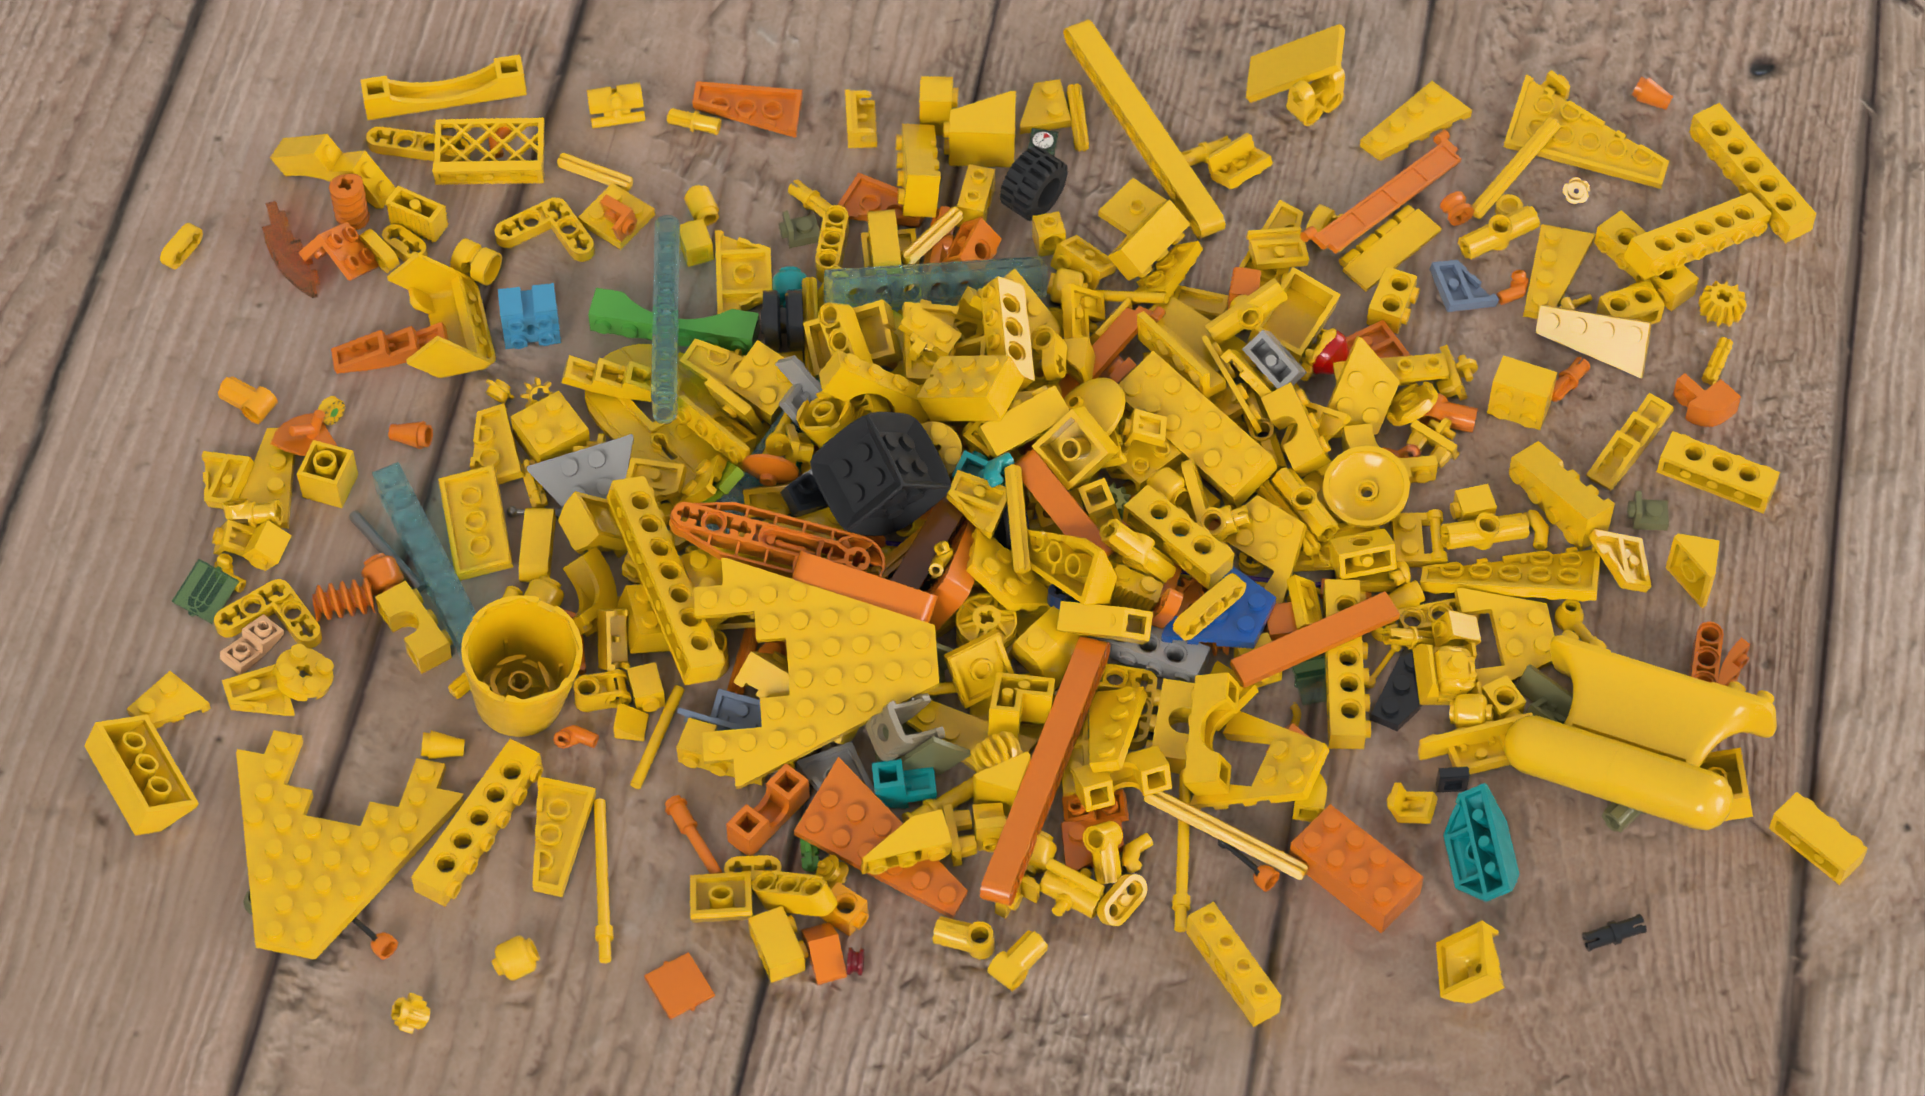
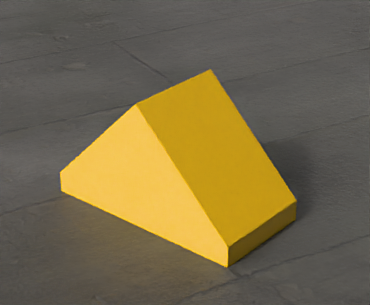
(1080, 359)

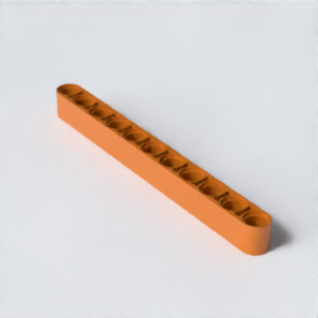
(1045, 771)

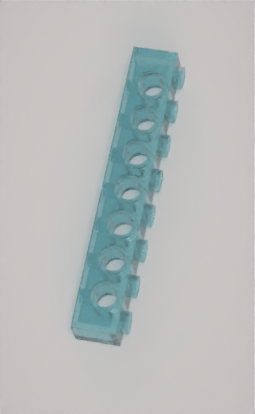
(923, 276)
(425, 551)

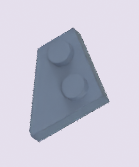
(1459, 287)

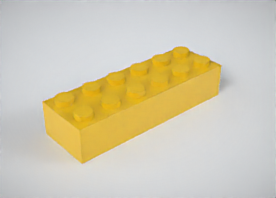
(1199, 429)

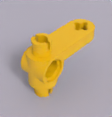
(1204, 515)

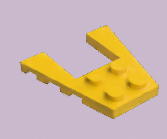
(1286, 771)

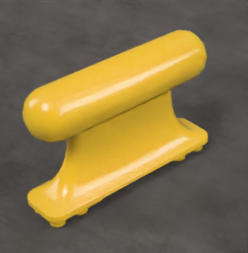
(1639, 734)

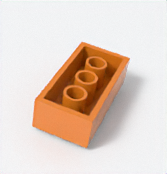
(1356, 868)

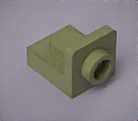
(799, 230)
(1648, 513)

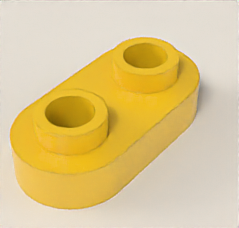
(1120, 901)

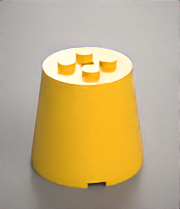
(521, 663)

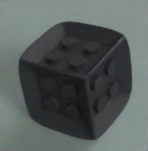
(880, 473)

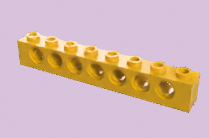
(665, 580)

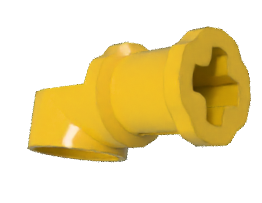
(255, 513)

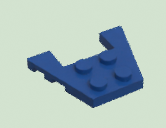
(1239, 624)

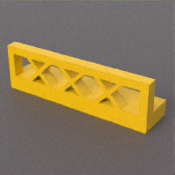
(1179, 355)

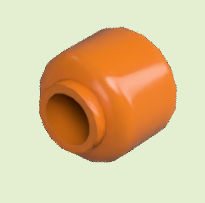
(382, 573)

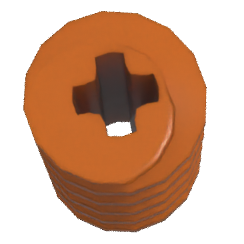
(349, 200)
(343, 599)

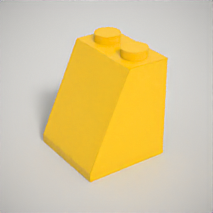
(982, 132)

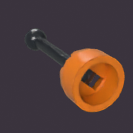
(1263, 876)
(382, 943)

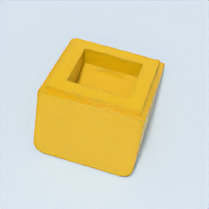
(630, 723)

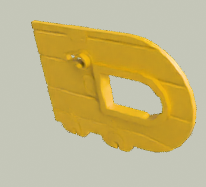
(622, 417)

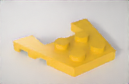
(1271, 540)
(1520, 631)

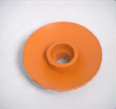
(770, 469)

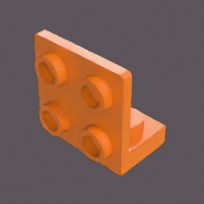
(344, 248)

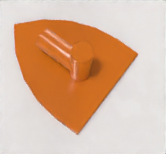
(300, 431)

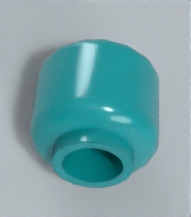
(787, 279)

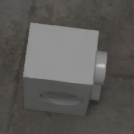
(1274, 359)

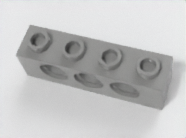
(1192, 658)

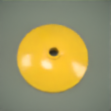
(1102, 399)
(1366, 470)

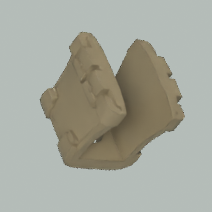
(893, 717)

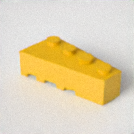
(918, 171)
(1561, 494)
(770, 677)

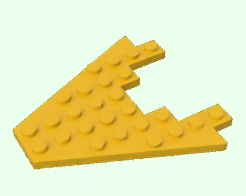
(841, 665)
(319, 872)

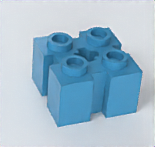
(529, 316)

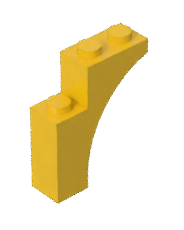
(322, 159)

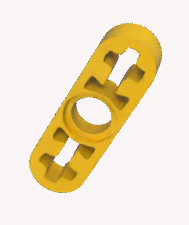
(1209, 607)

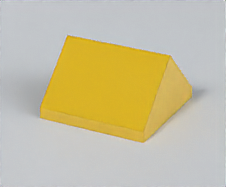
(1694, 565)
(1001, 782)
(720, 897)

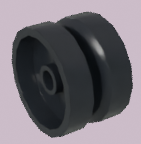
(783, 320)

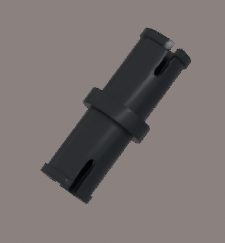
(1614, 932)

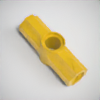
(1499, 232)
(1236, 318)
(1270, 442)
(1298, 494)
(1484, 531)
(1137, 550)

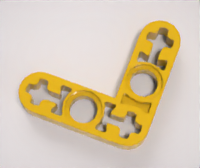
(547, 220)
(276, 605)
(1133, 678)

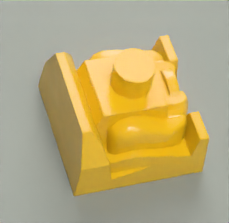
(591, 524)
(1445, 673)
(1469, 964)

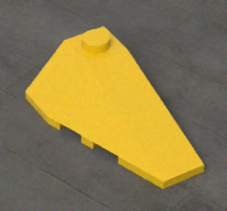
(1045, 649)

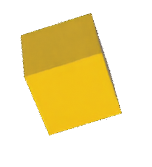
(327, 474)

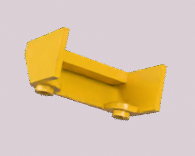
(455, 302)

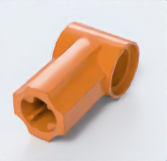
(1462, 416)

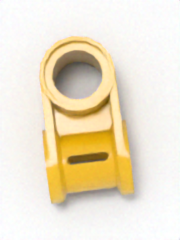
(602, 689)

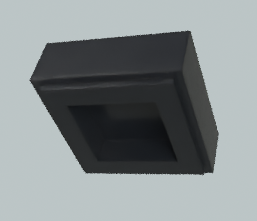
(1452, 779)

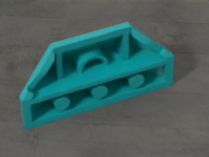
(1480, 846)

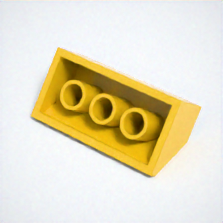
(140, 773)

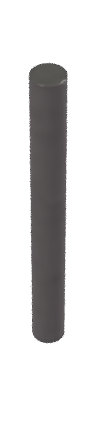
(380, 544)

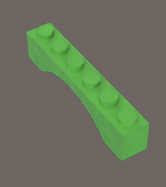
(618, 315)

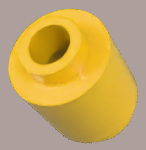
(702, 204)

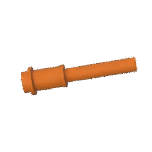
(687, 825)

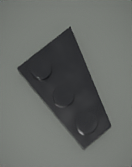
(803, 495)
(1400, 695)

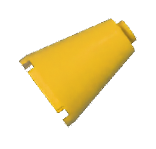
(824, 417)

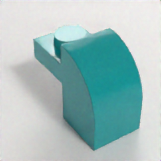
(900, 787)

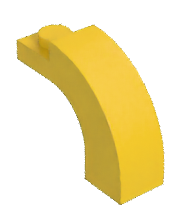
(1419, 469)
(593, 586)

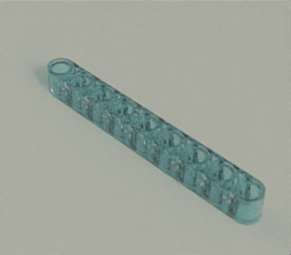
(666, 319)

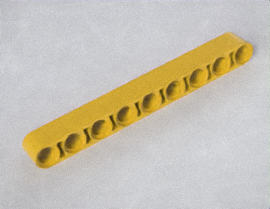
(847, 329)

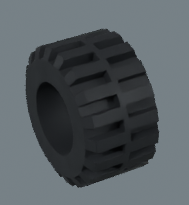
(1033, 183)

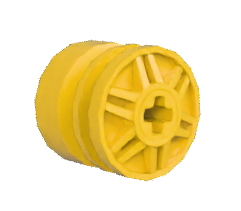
(983, 614)

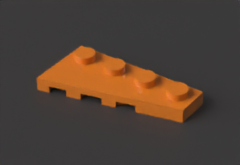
(754, 105)

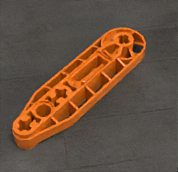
(761, 537)

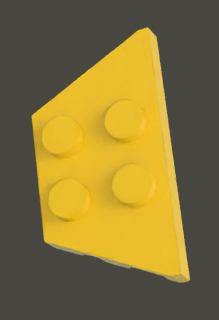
(741, 273)
(1363, 388)
(993, 569)

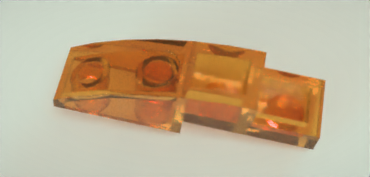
(285, 252)

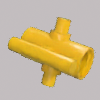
(616, 105)
(1071, 889)

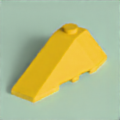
(1072, 566)

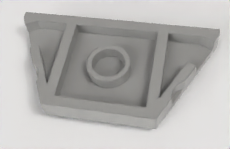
(585, 470)

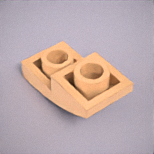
(253, 645)

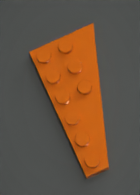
(852, 821)

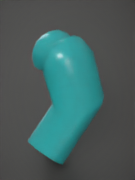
(994, 467)

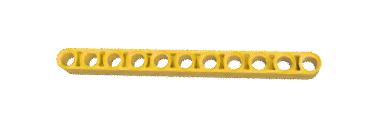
(1144, 129)

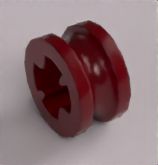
(855, 961)

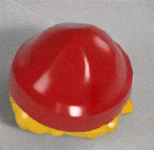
(1328, 349)

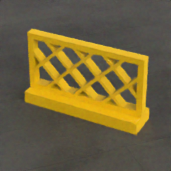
(484, 170)

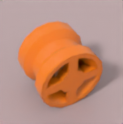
(1457, 208)

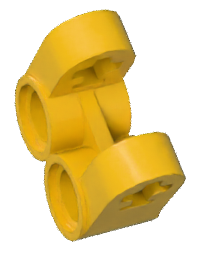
(1310, 101)
(1051, 349)

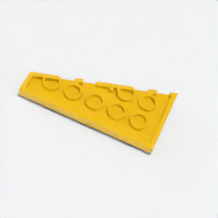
(1521, 575)

